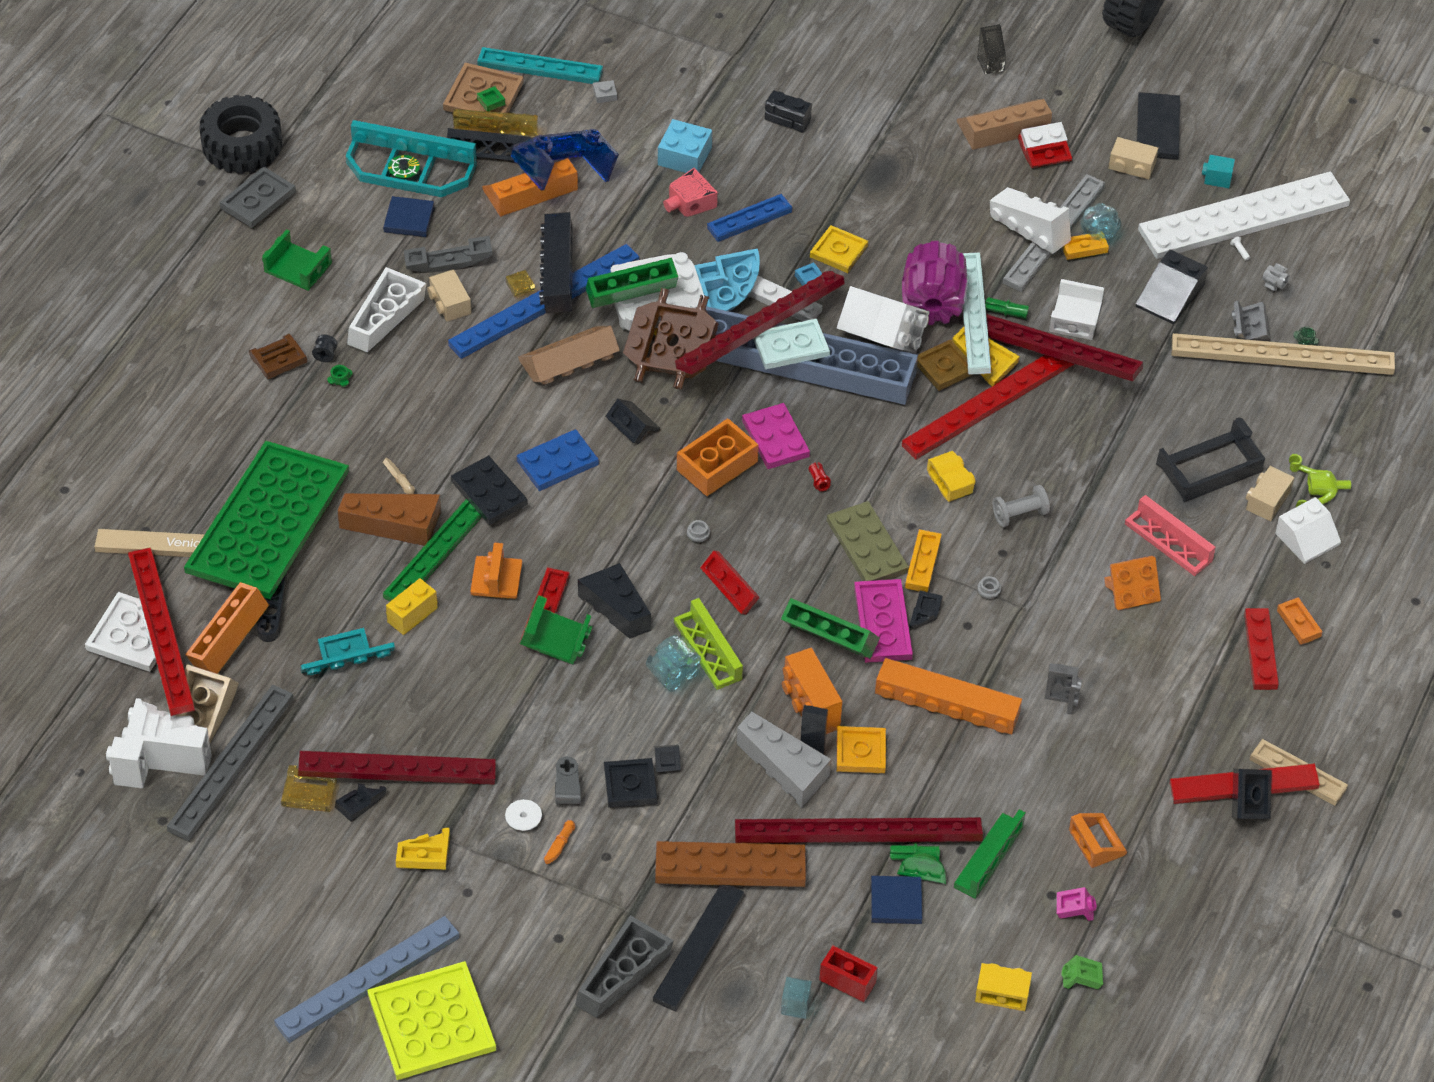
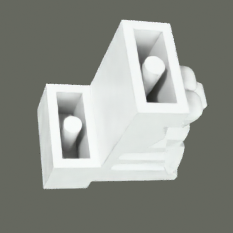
(883, 320)
(157, 743)

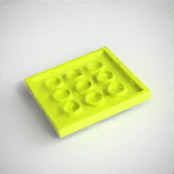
(431, 1020)

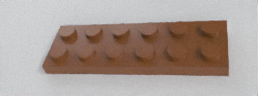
(730, 864)

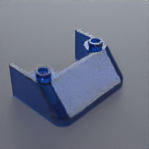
(537, 153)

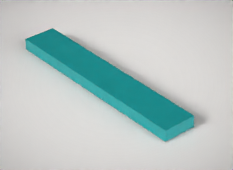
(540, 65)

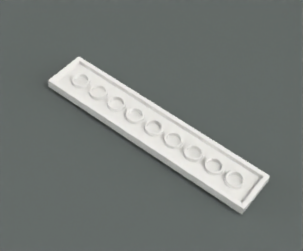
(1244, 214)

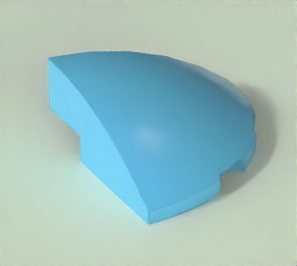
(729, 278)

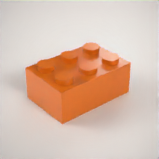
(717, 457)
(810, 685)

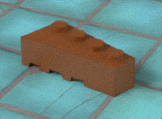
(391, 516)

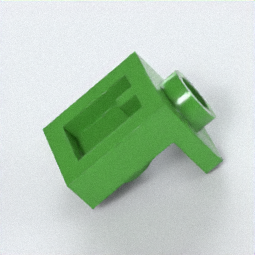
(1082, 971)

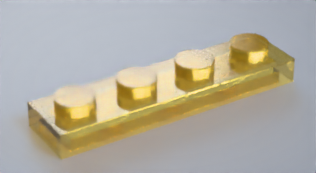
(496, 122)

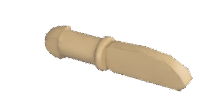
(400, 478)

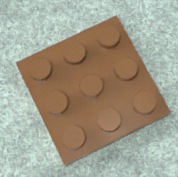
(475, 79)

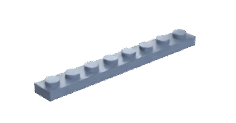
(371, 975)

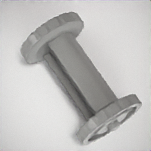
(1038, 500)

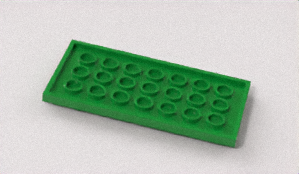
(267, 518)

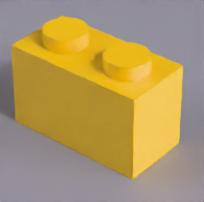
(411, 606)
(1003, 986)

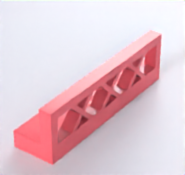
(1175, 534)

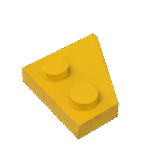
(424, 851)

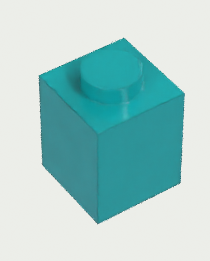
(1218, 171)

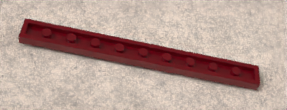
(759, 322)
(858, 830)

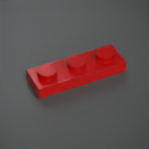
(729, 582)

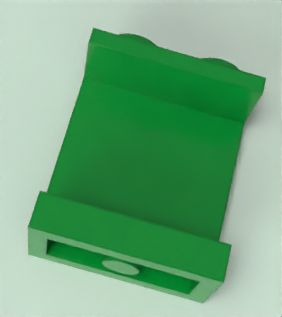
(295, 263)
(555, 634)

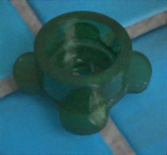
(1306, 336)

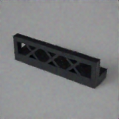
(488, 137)

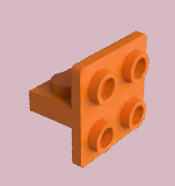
(496, 575)
(1134, 582)

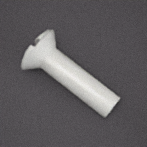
(1236, 242)

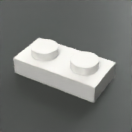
(1043, 135)

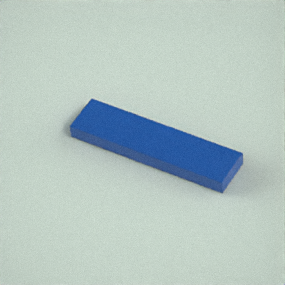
(749, 217)

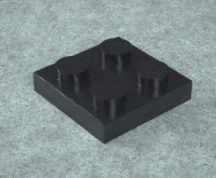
(630, 782)

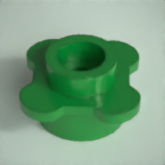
(340, 375)

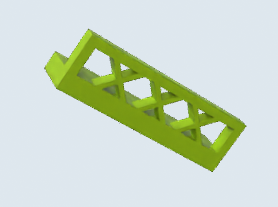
(717, 642)

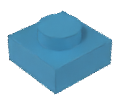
(807, 273)

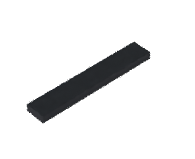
(698, 947)

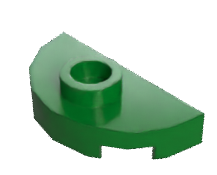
(923, 866)

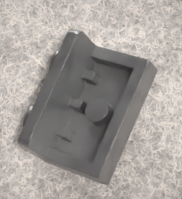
(1251, 322)
(1063, 685)

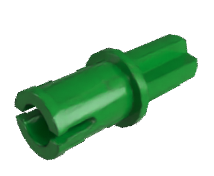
(1006, 308)
(902, 852)

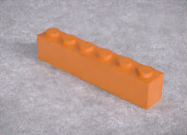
(948, 696)

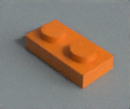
(1299, 621)

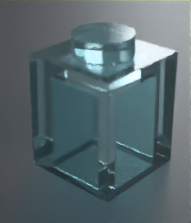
(796, 997)

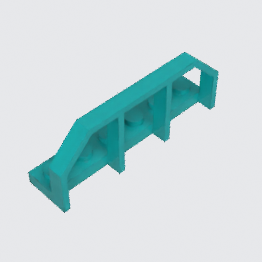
(412, 142)

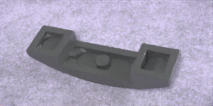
(448, 259)

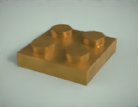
(943, 364)

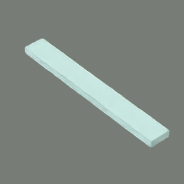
(975, 318)

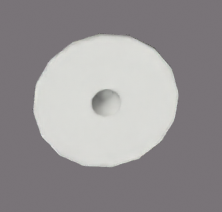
(523, 815)

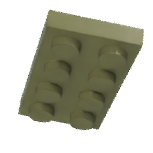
(867, 543)

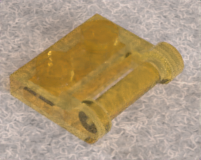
(307, 795)

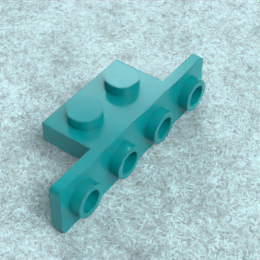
(345, 648)

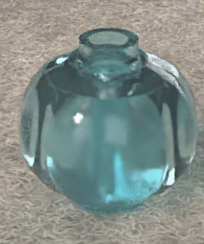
(1101, 222)

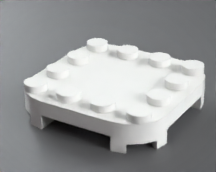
(685, 294)

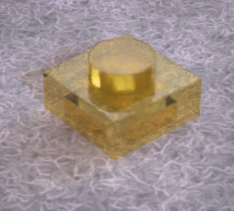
(520, 283)

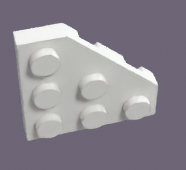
(123, 634)

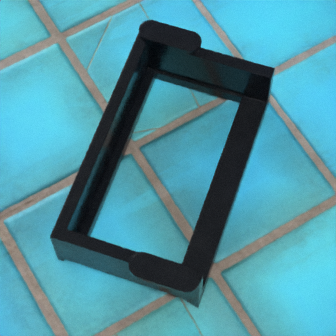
(1240, 435)

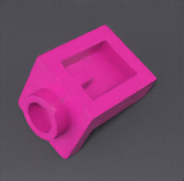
(1076, 903)

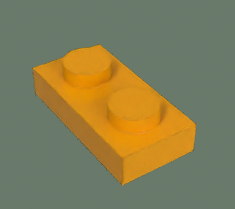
(1083, 246)

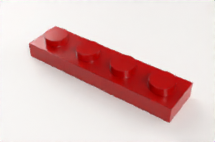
(1261, 649)

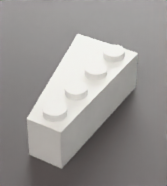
(1032, 218)
(385, 307)

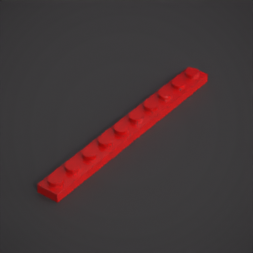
(983, 405)
(161, 632)

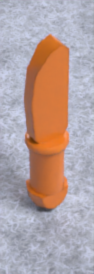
(559, 843)

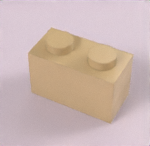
(1133, 158)
(449, 295)
(1270, 493)

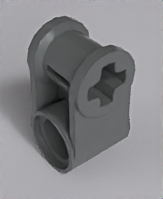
(567, 781)

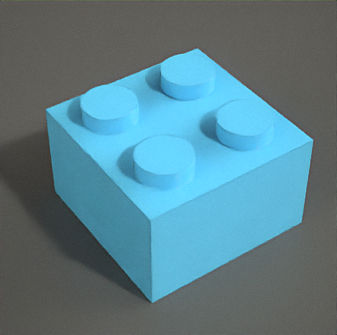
(684, 146)

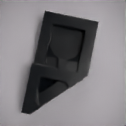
(926, 609)
(359, 801)

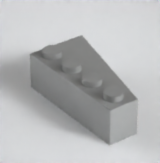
(784, 757)

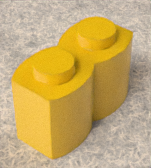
(951, 475)

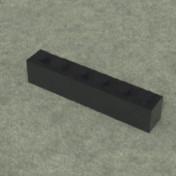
(558, 262)

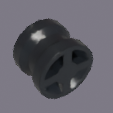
(324, 348)

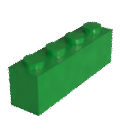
(631, 282)
(830, 628)

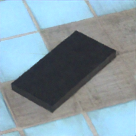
(1159, 123)

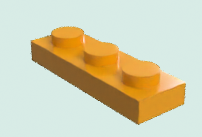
(923, 560)

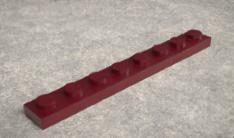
(1063, 348)
(396, 767)

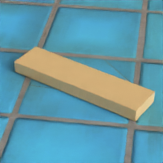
(1271, 756)

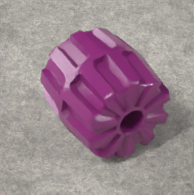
(935, 280)

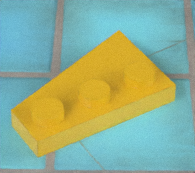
(1001, 359)

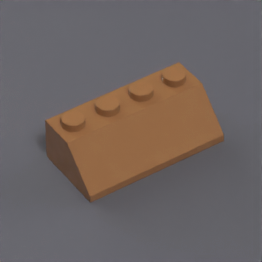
(1004, 123)
(569, 354)

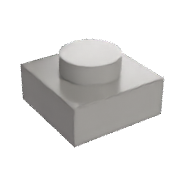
(605, 91)

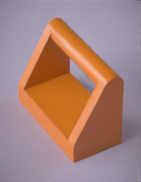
(1088, 844)

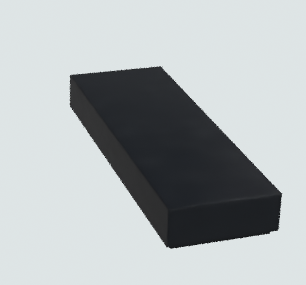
(814, 727)

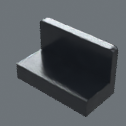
(630, 420)

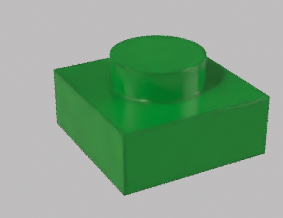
(491, 99)

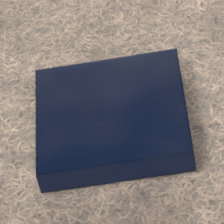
(408, 216)
(896, 899)

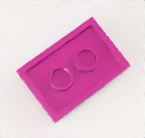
(776, 435)

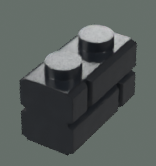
(788, 111)

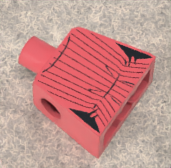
(691, 194)

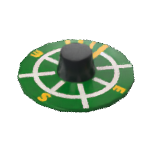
(403, 166)

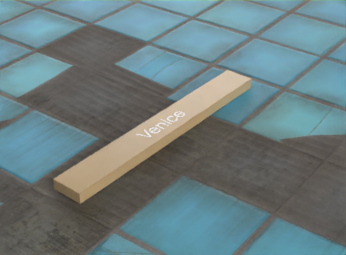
(160, 542)

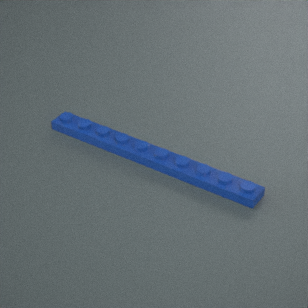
(530, 307)

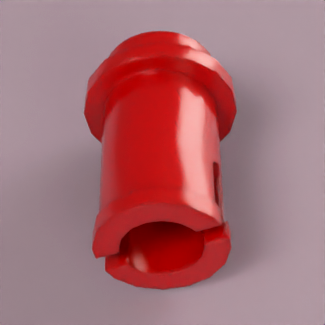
(821, 480)

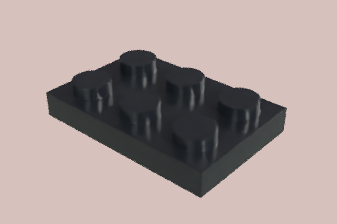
(489, 490)

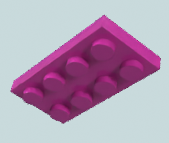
(884, 613)

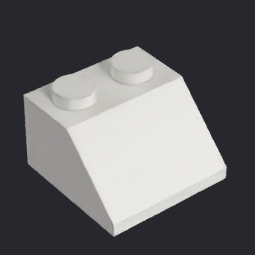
(1308, 530)

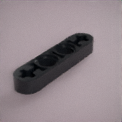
(275, 620)

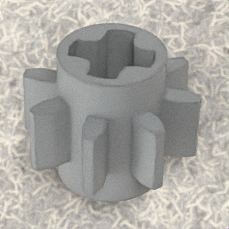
(1275, 277)

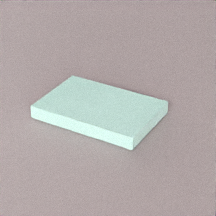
(791, 344)

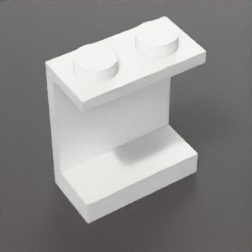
(1076, 309)

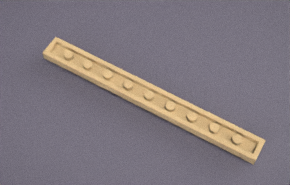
(1283, 354)

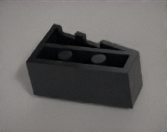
(616, 598)

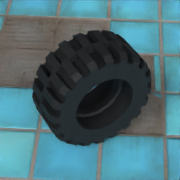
(1130, 16)
(237, 115)

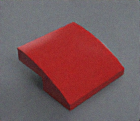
(1046, 154)

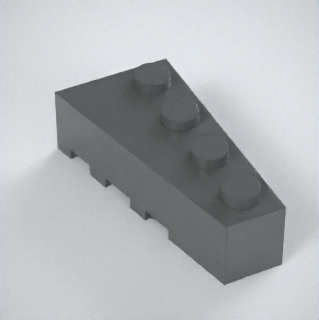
(625, 962)

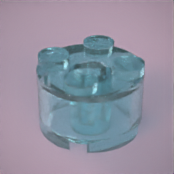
(674, 662)

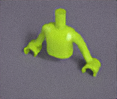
(1319, 481)

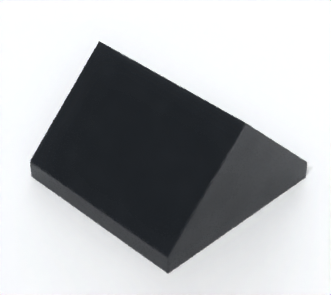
(1251, 794)

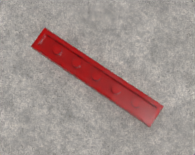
(1221, 785)

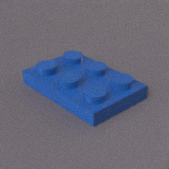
(557, 460)

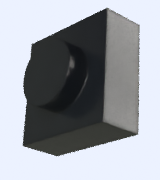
(667, 758)

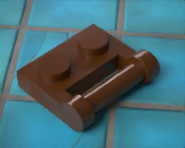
(278, 356)

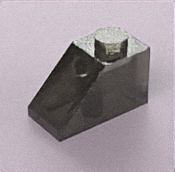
(991, 49)

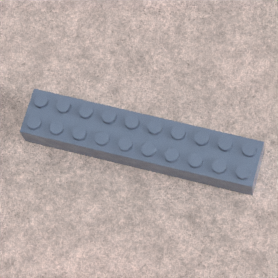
(850, 367)

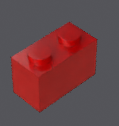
(848, 973)

